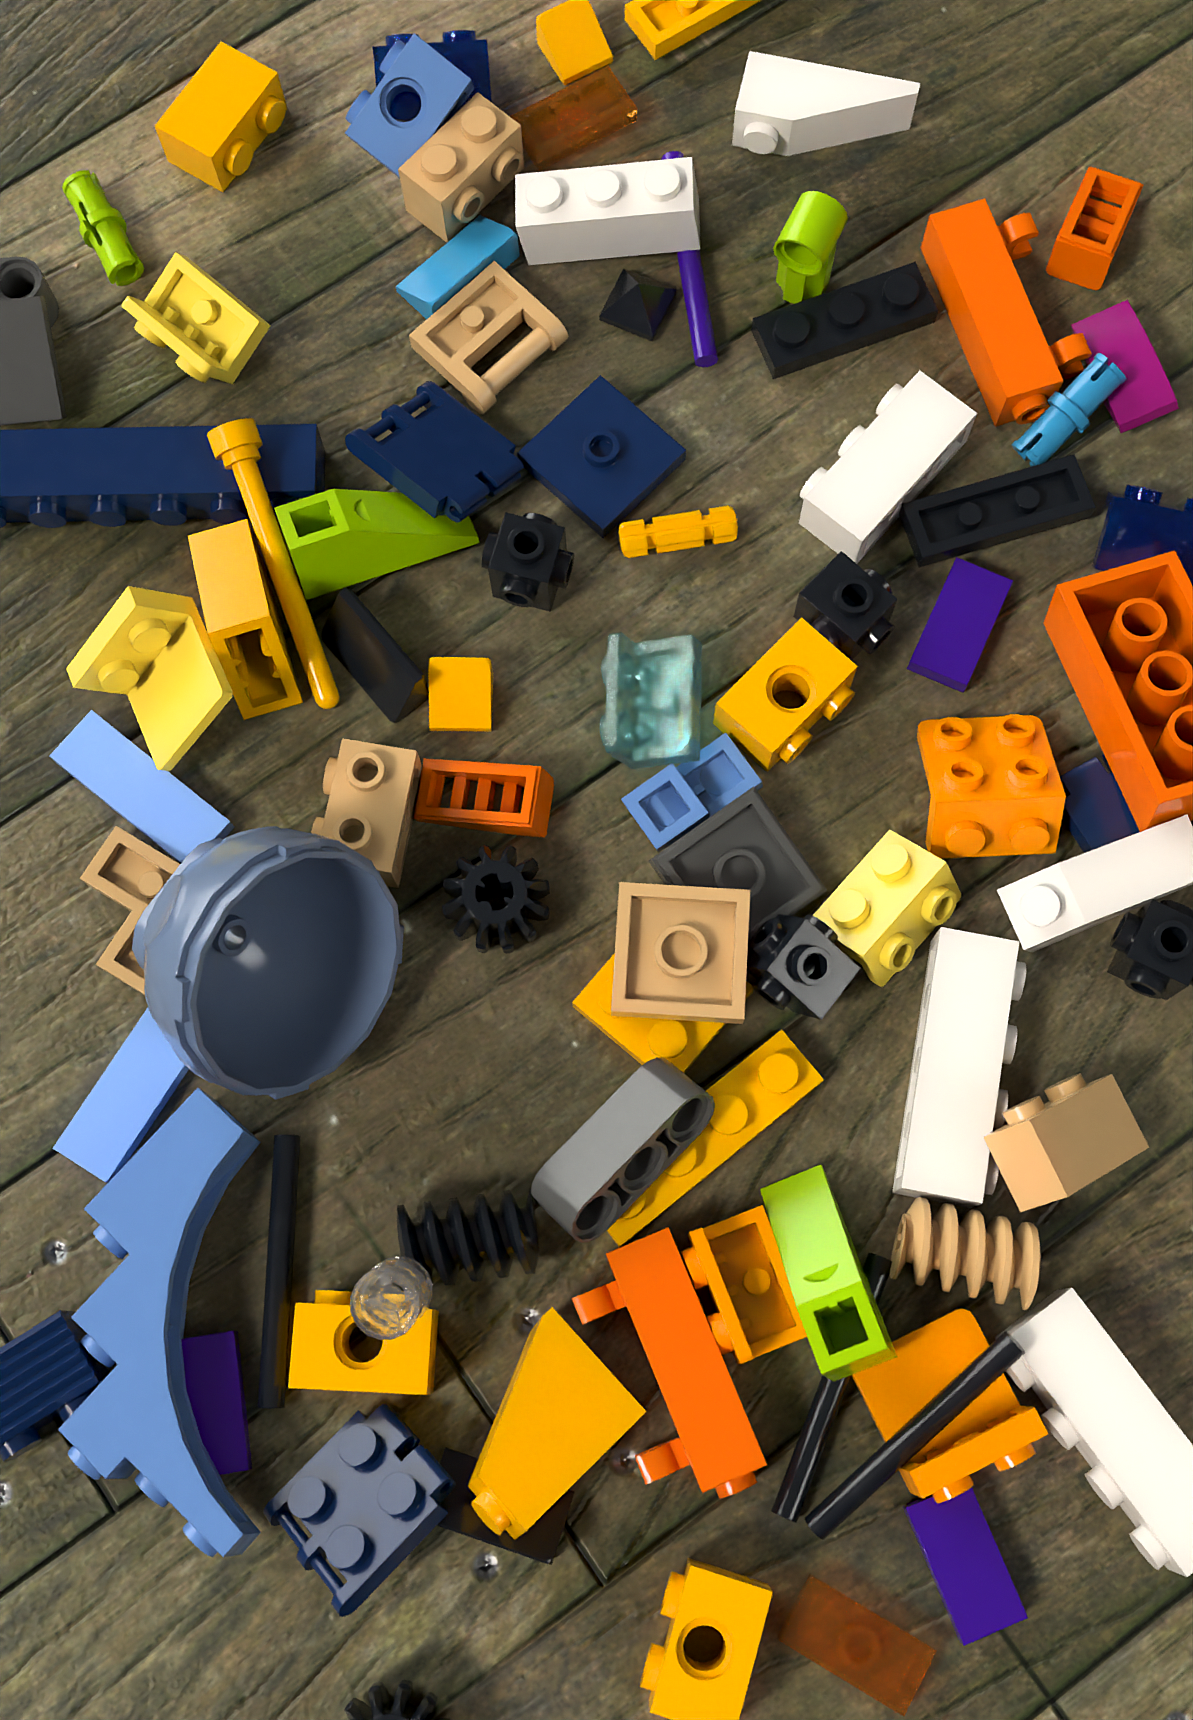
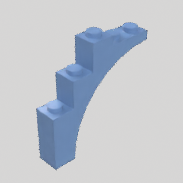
(137, 1319)

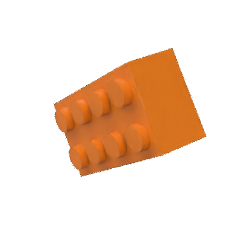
(1131, 666)

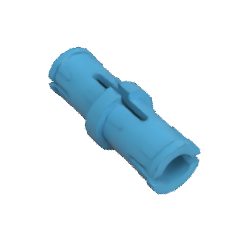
(1069, 411)

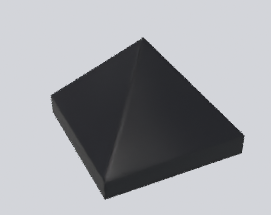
(637, 304)

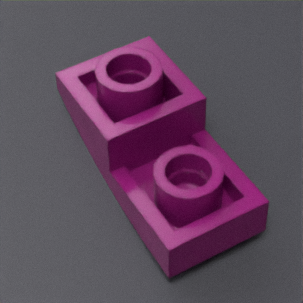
(1124, 342)

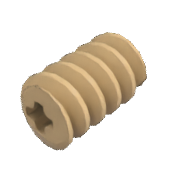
(968, 1251)

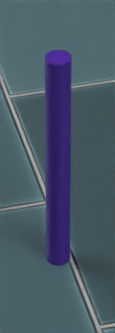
(696, 300)

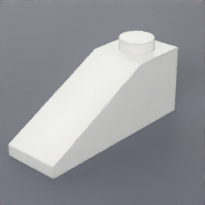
(811, 106)
(1100, 884)

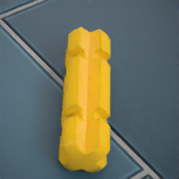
(678, 531)

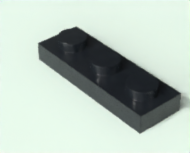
(844, 320)
(996, 510)

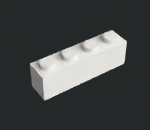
(958, 1068)
(1113, 1421)

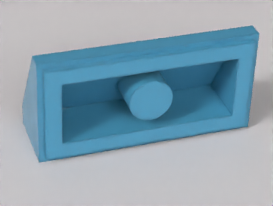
(458, 264)

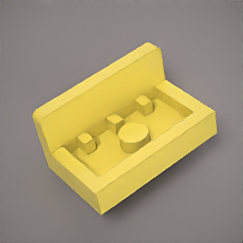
(198, 321)
(890, 905)

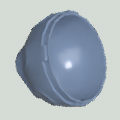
(269, 958)

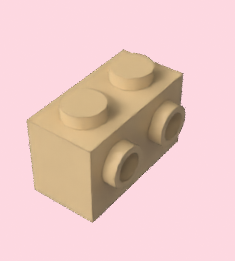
(462, 167)
(372, 803)
(1065, 1142)

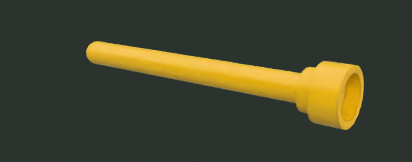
(238, 448)

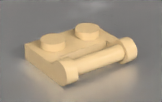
(475, 323)

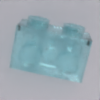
(652, 700)

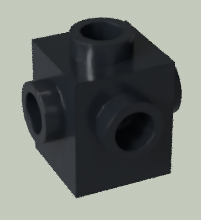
(528, 560)
(848, 606)
(1141, 954)
(799, 965)

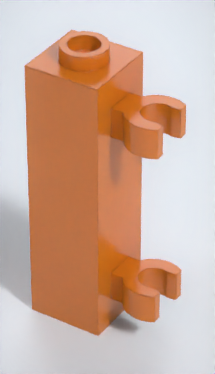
(992, 311)
(685, 1363)

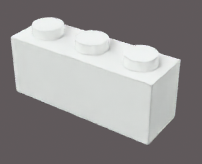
(608, 211)
(885, 466)

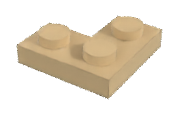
(130, 876)

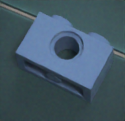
(412, 69)

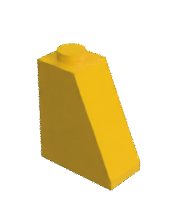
(243, 619)
(549, 1429)

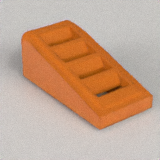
(1093, 229)
(535, 806)

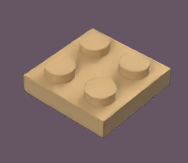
(681, 953)

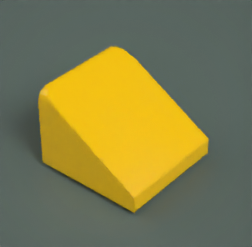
(572, 40)
(460, 694)

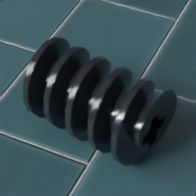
(471, 1238)

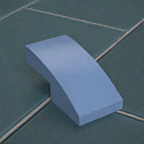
(690, 793)

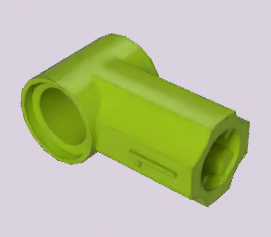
(809, 246)

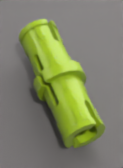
(103, 228)

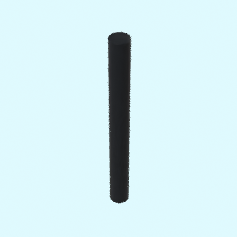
(279, 1272)
(821, 1418)
(914, 1435)

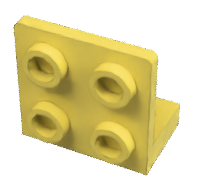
(165, 664)

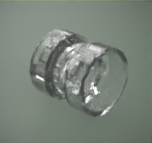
(379, 1304)

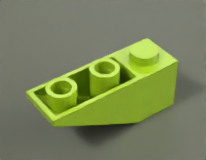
(363, 534)
(826, 1276)

